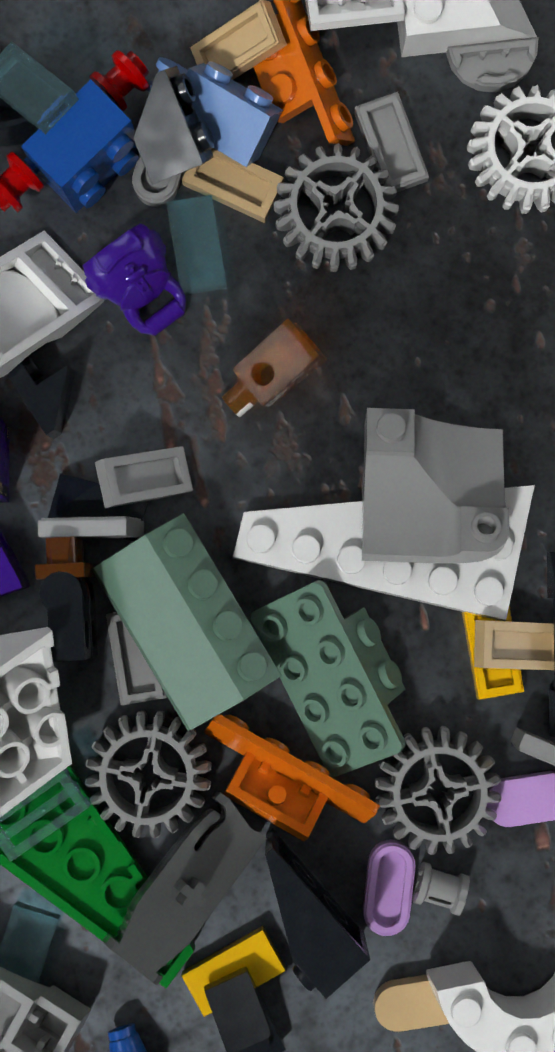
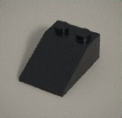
(319, 931)

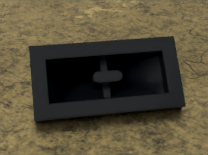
(84, 499)

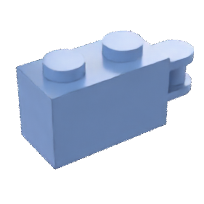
(236, 115)

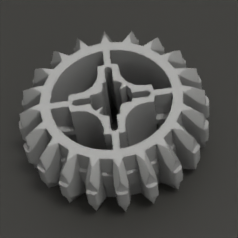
(323, 195)
(126, 771)
(458, 787)

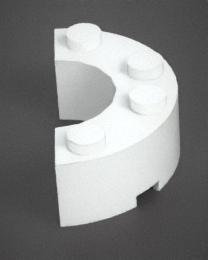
(492, 1020)

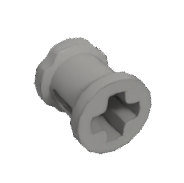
(440, 889)

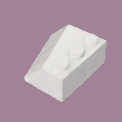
(440, 24)
(31, 722)

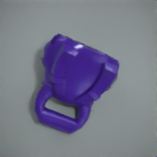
(134, 274)

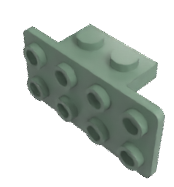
(334, 676)

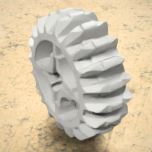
(516, 137)

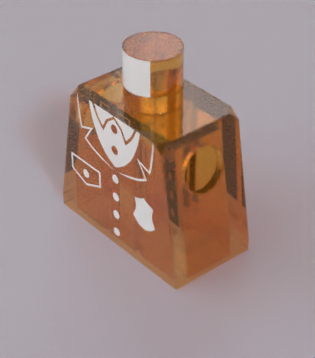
(292, 359)

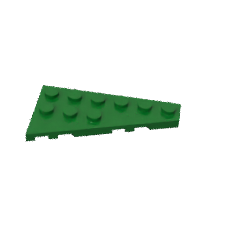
(82, 869)

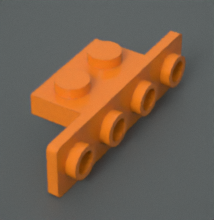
(302, 77)
(281, 785)

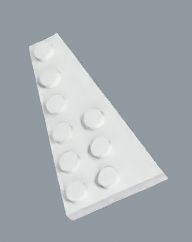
(328, 546)

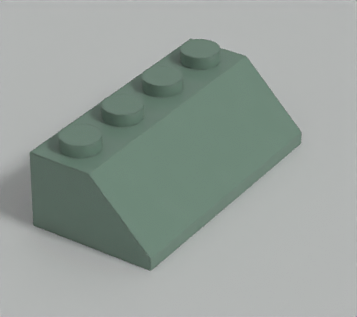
(186, 622)

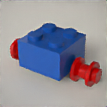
(85, 145)

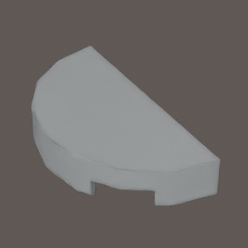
(493, 64)

